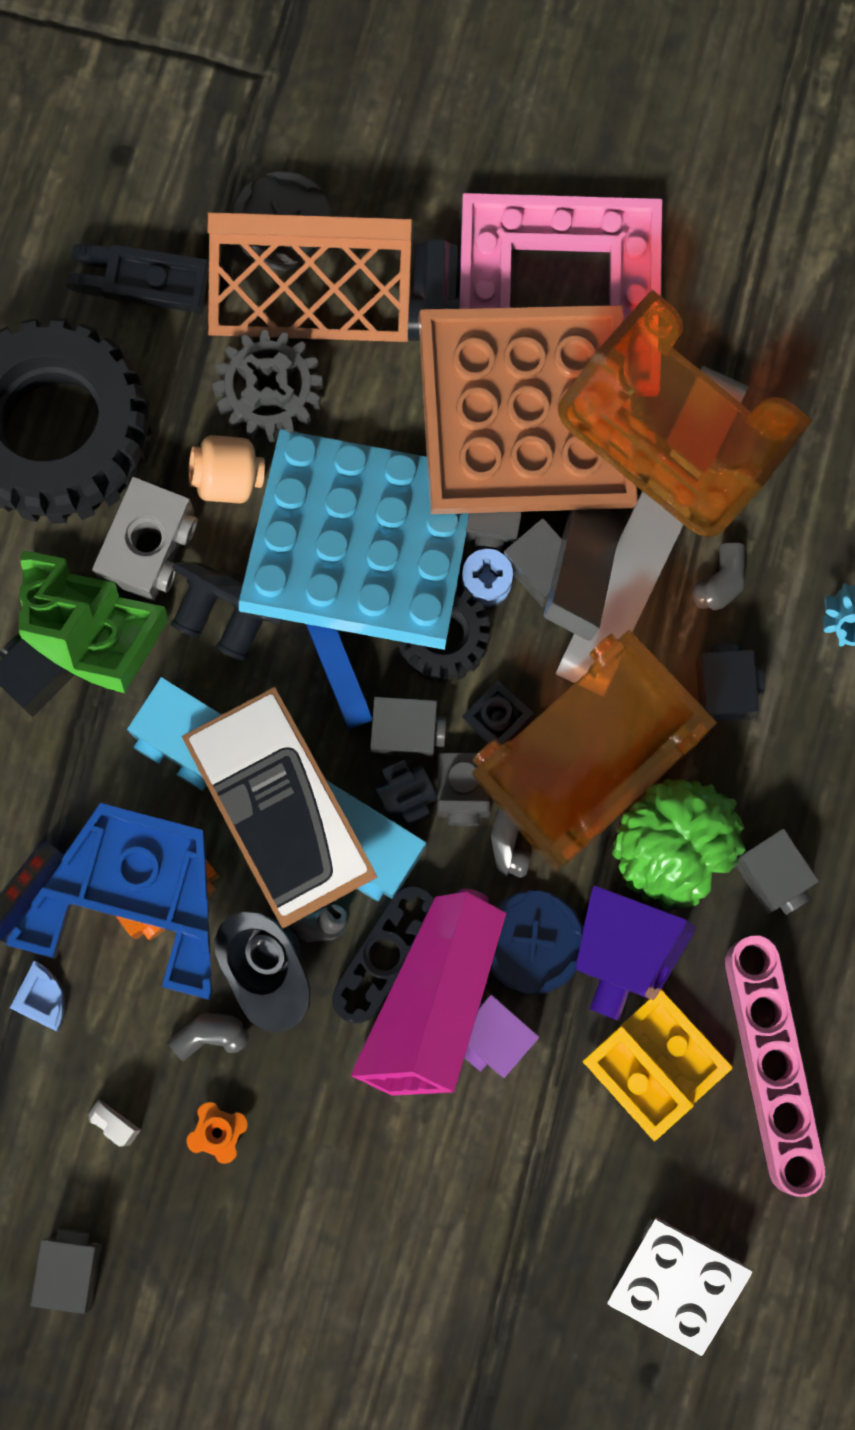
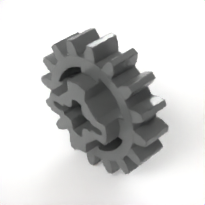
(282, 368)

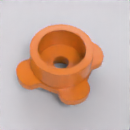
(231, 1126)

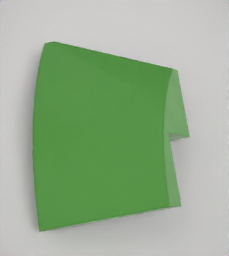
(85, 622)

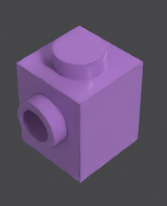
(498, 1038)

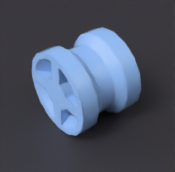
(487, 587)

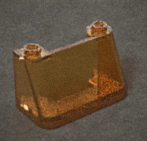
(674, 425)
(593, 750)

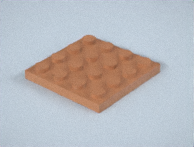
(494, 410)

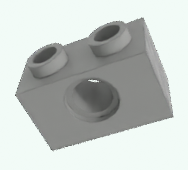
(143, 511)

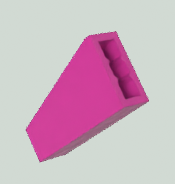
(434, 1000)

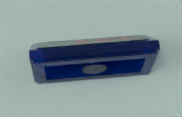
(25, 885)

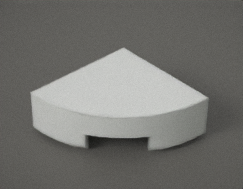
(113, 1124)

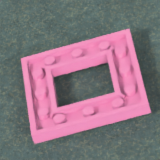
(559, 223)

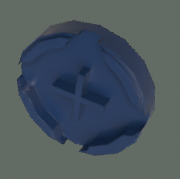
(536, 942)

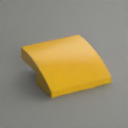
(657, 1064)

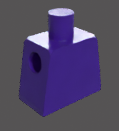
(628, 949)

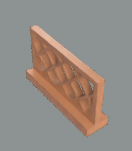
(308, 232)

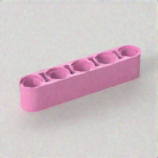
(792, 1086)

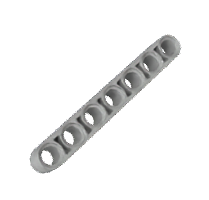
(636, 565)

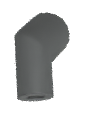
(726, 583)
(503, 841)
(321, 925)
(209, 1029)

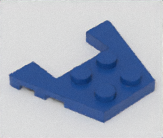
(137, 872)

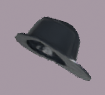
(264, 969)

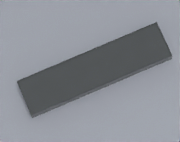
(583, 571)

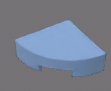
(41, 997)

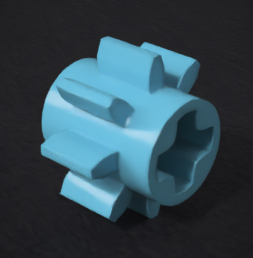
(841, 615)

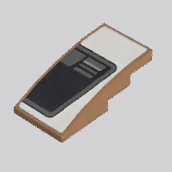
(279, 807)

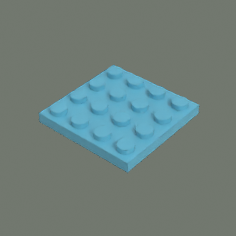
(353, 543)

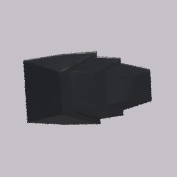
(203, 590)

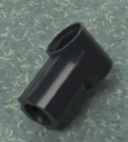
(433, 281)

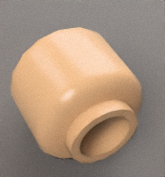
(225, 469)

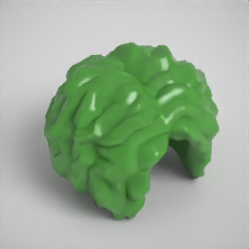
(677, 841)

